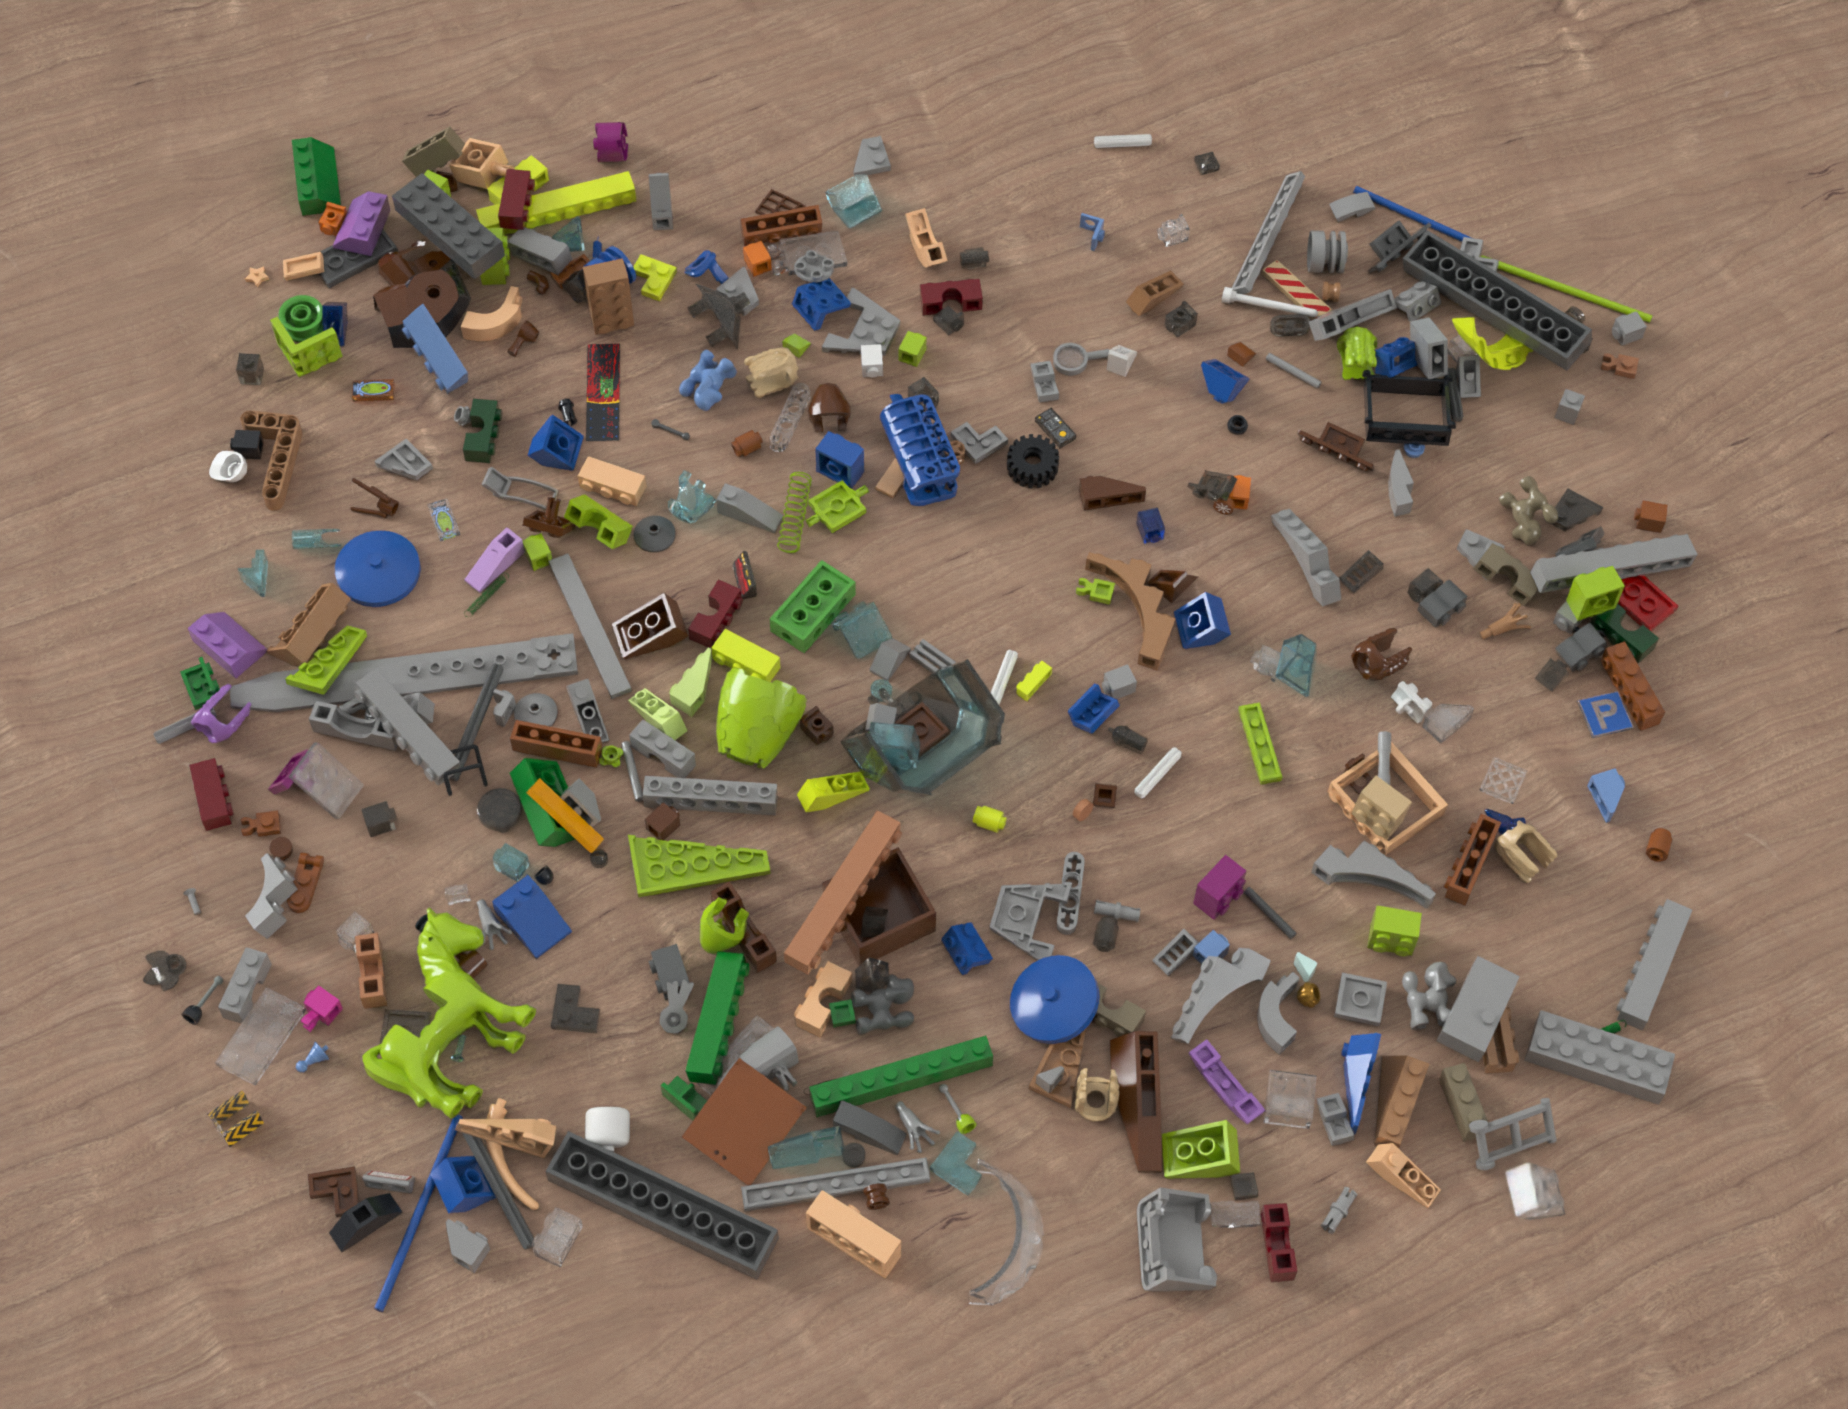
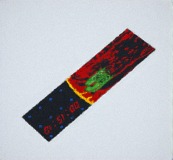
(603, 392)

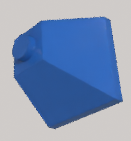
(1223, 380)
(556, 445)

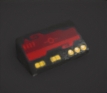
(744, 576)

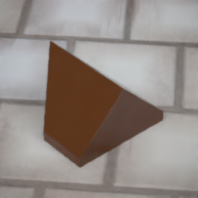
(1172, 583)

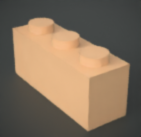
(612, 481)

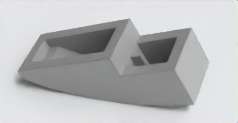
(1400, 486)

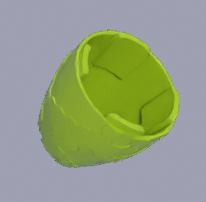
(756, 717)

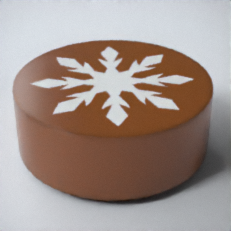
(1224, 507)

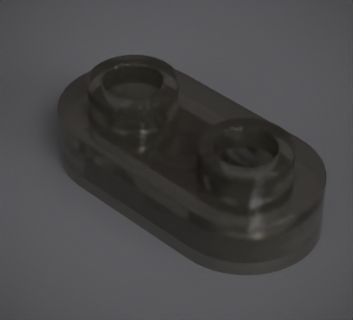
(1289, 325)

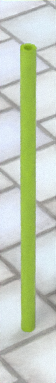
(1570, 290)

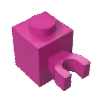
(321, 1007)

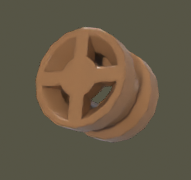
(1331, 291)
(958, 448)

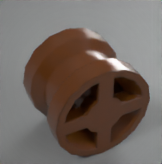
(876, 1196)

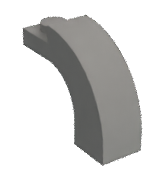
(1271, 1024)

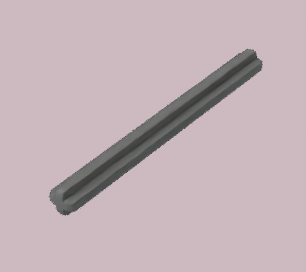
(478, 714)
(500, 1190)

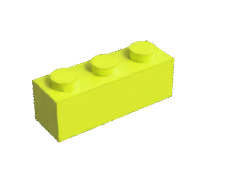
(1033, 680)

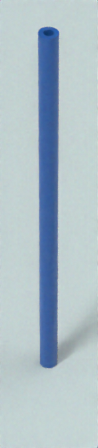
(416, 1218)

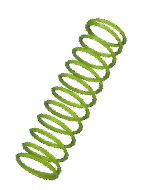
(798, 510)

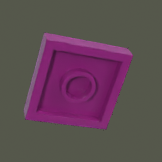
(282, 781)

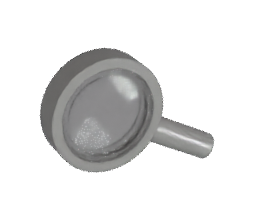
(1072, 358)

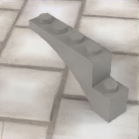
(1351, 315)
(1311, 556)
(1371, 867)
(1214, 983)

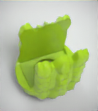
(1357, 352)

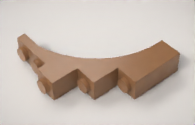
(1147, 601)

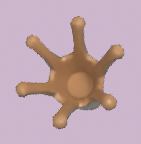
(1505, 624)

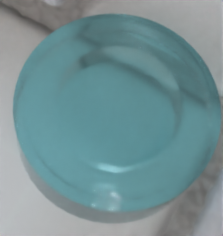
(876, 685)

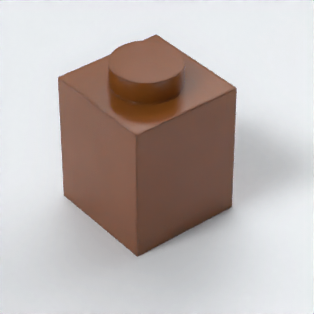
(1651, 516)

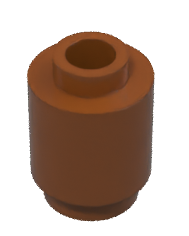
(747, 443)
(1659, 845)

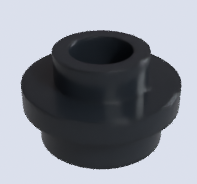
(1237, 420)

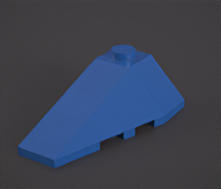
(1358, 1063)

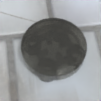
(499, 809)

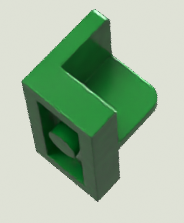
(683, 1097)

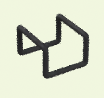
(479, 765)

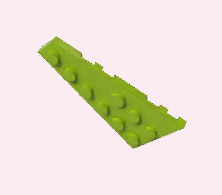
(684, 864)

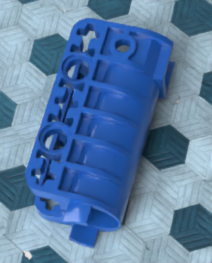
(919, 449)

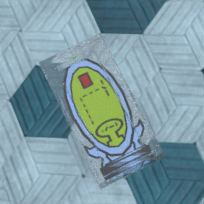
(443, 519)

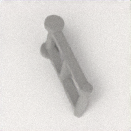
(1480, 1127)

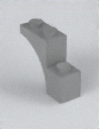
(278, 886)

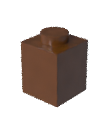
(663, 821)

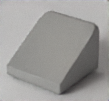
(1049, 1079)

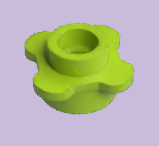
(608, 751)

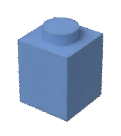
(1211, 945)

